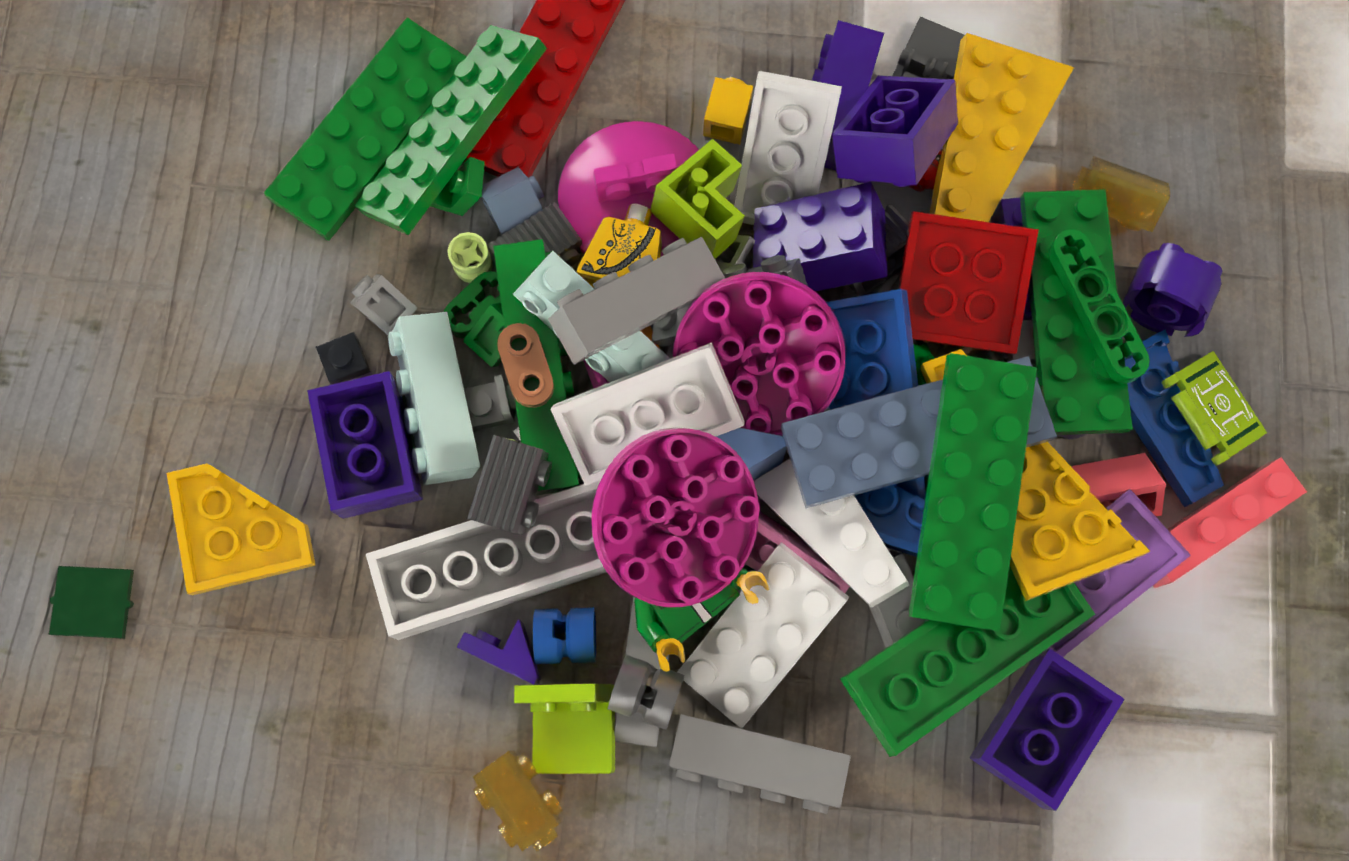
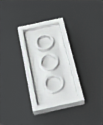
(785, 141)
(672, 394)
(762, 641)

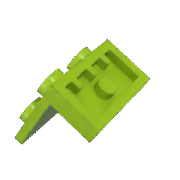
(571, 727)

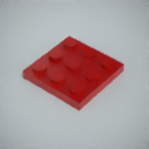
(967, 280)

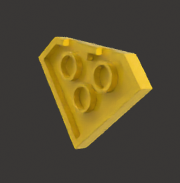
(231, 532)

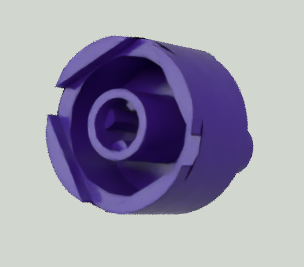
(1173, 291)

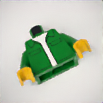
(669, 626)

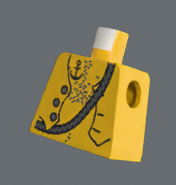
(620, 244)

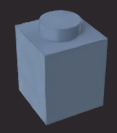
(511, 199)

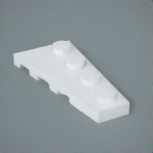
(837, 533)

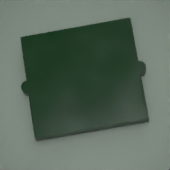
(91, 602)

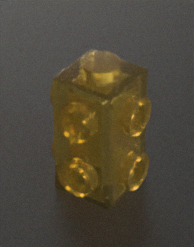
(1131, 196)
(524, 810)

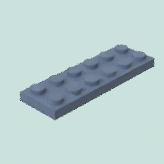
(878, 442)

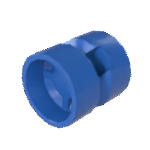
(580, 635)

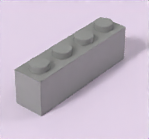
(634, 300)
(759, 761)

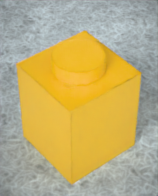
(728, 110)

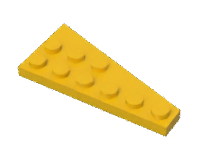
(1000, 110)
(1059, 523)

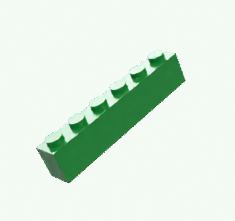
(537, 424)

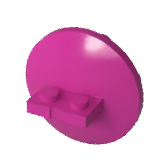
(618, 170)
(773, 345)
(675, 517)

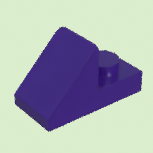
(515, 657)

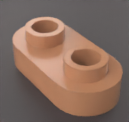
(525, 364)

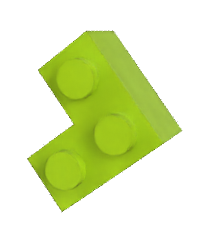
(695, 201)

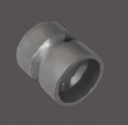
(631, 686)

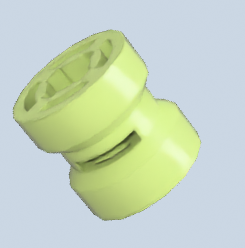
(466, 250)

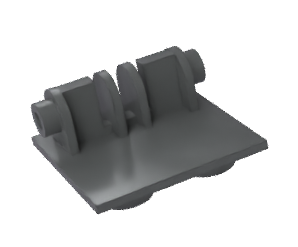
(930, 51)

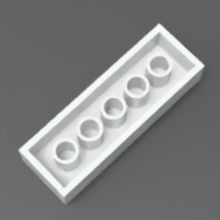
(484, 567)

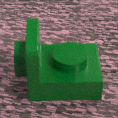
(462, 189)
(485, 335)

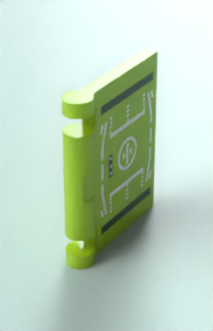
(1215, 407)

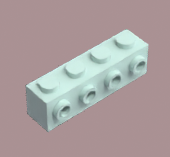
(557, 279)
(434, 398)

